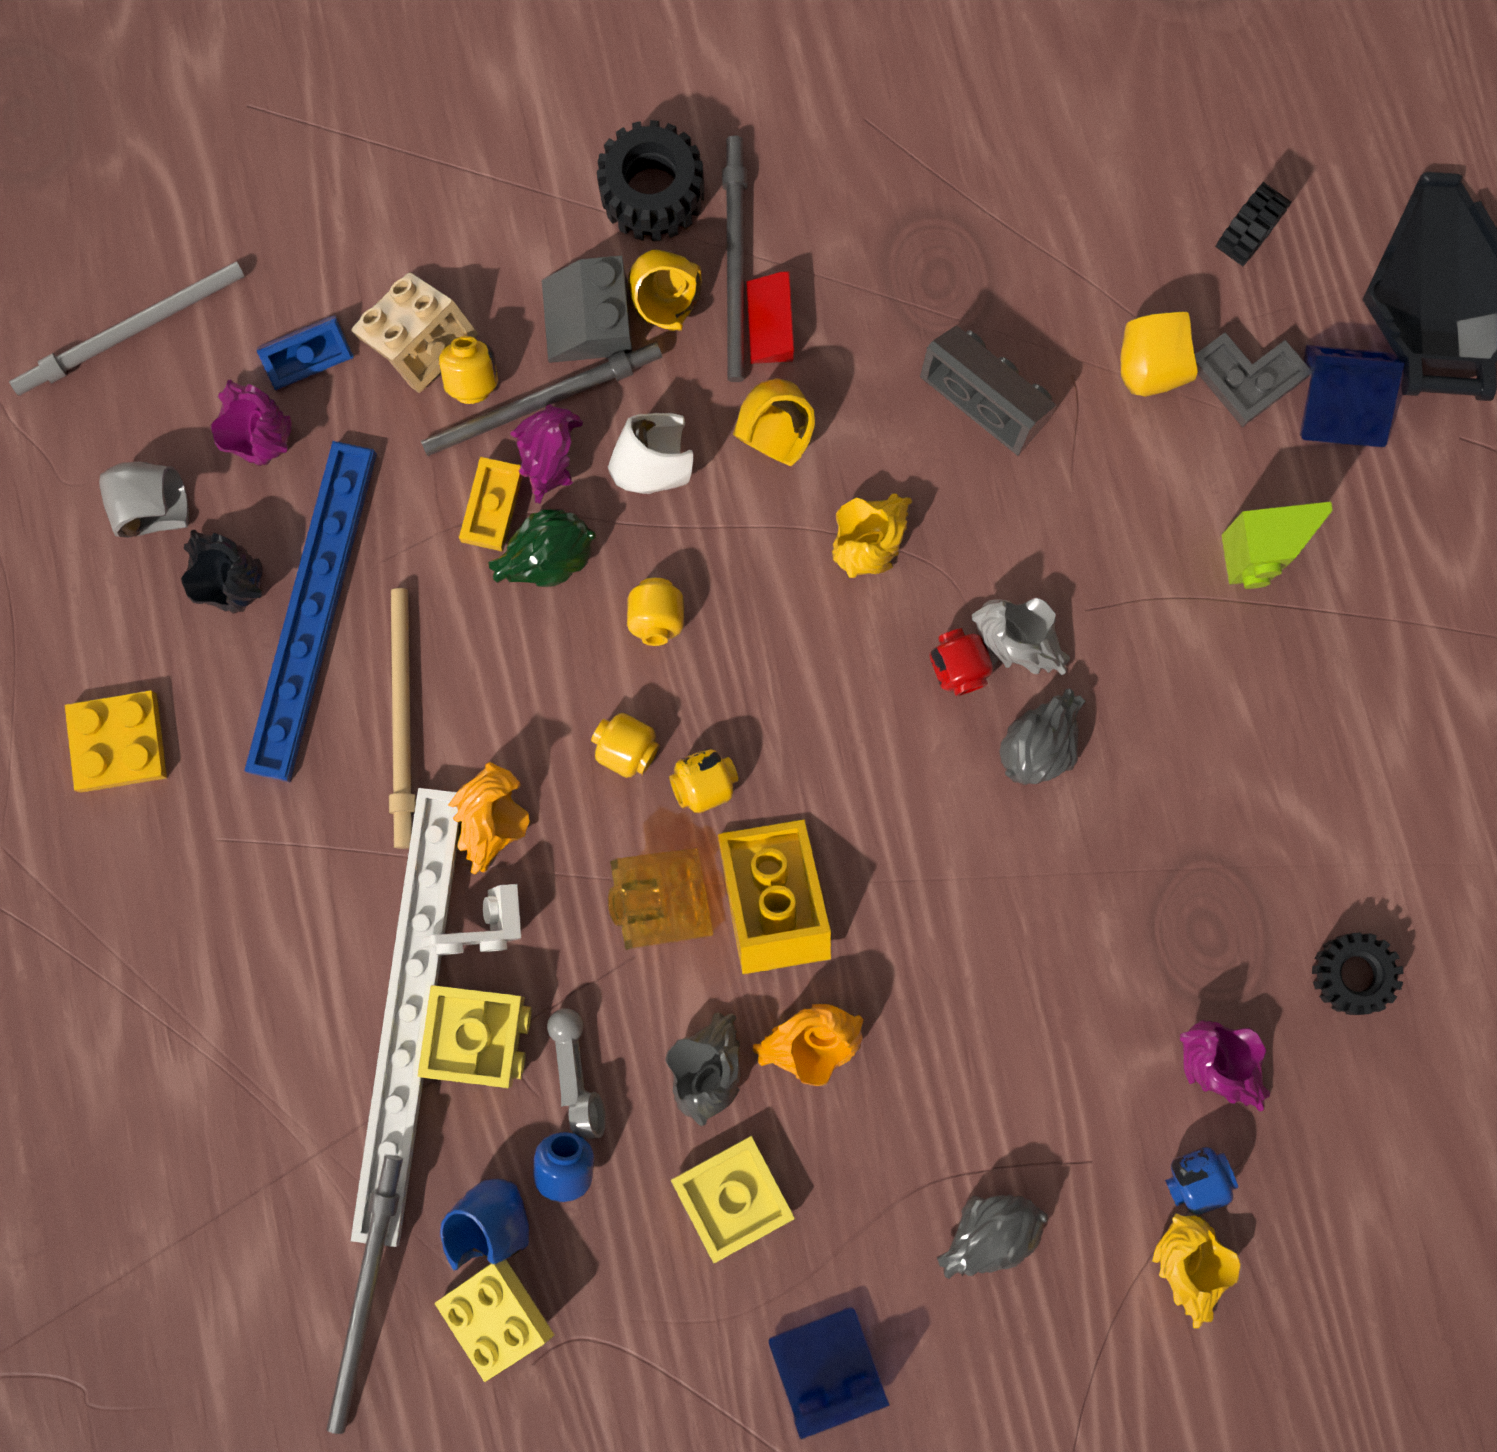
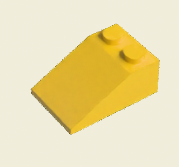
(774, 897)

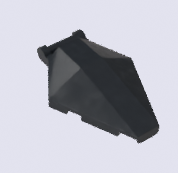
(1440, 291)

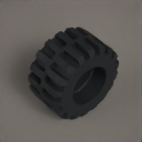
(651, 149)

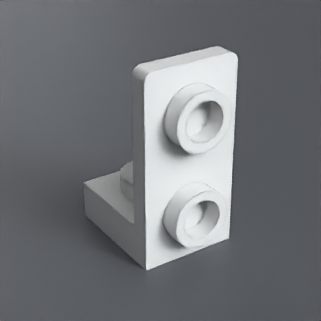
(499, 911)

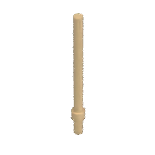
(401, 802)

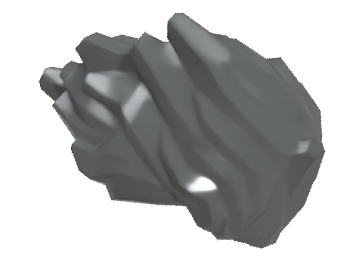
(1043, 741)
(706, 1069)
(993, 1235)

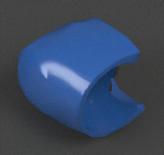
(485, 1223)

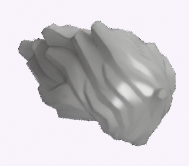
(1021, 634)

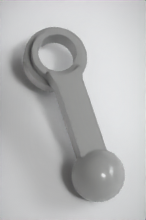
(585, 1108)

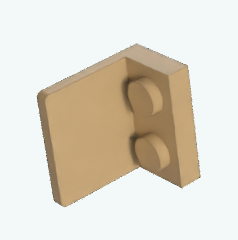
(413, 328)

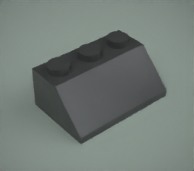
(986, 388)

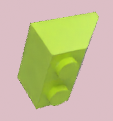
(1268, 540)

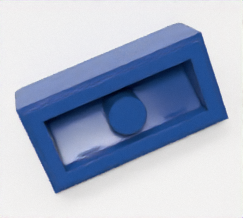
(304, 352)

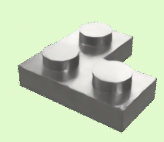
(1249, 387)

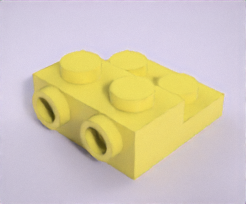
(473, 1037)

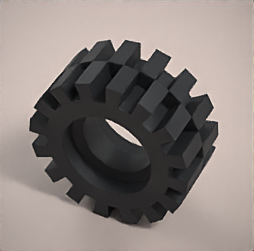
(1253, 224)
(1384, 974)

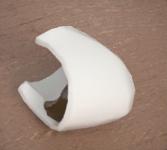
(649, 454)

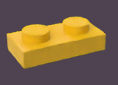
(491, 504)

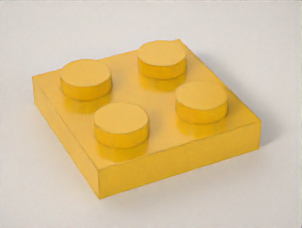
(115, 741)

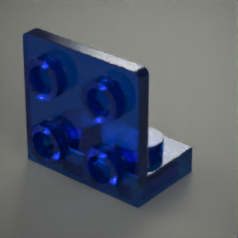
(1350, 395)
(827, 1372)

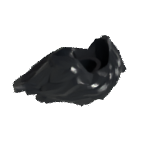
(221, 573)

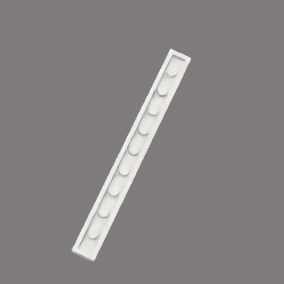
(413, 971)

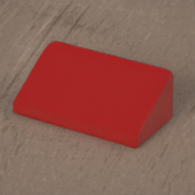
(770, 319)

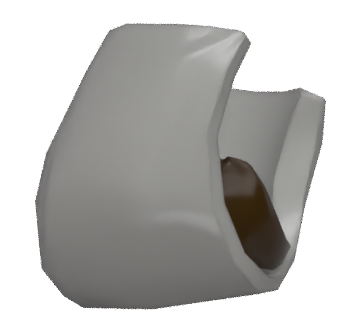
(143, 498)

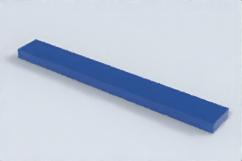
(310, 612)

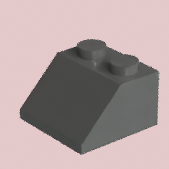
(587, 310)

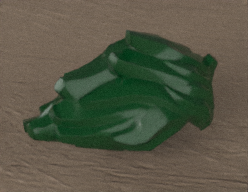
(545, 549)

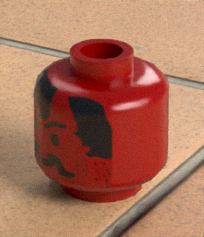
(961, 662)

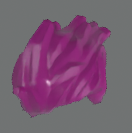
(250, 424)
(544, 448)
(1226, 1062)

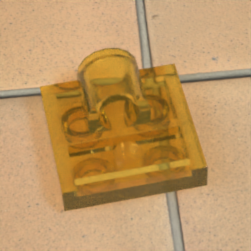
(659, 898)

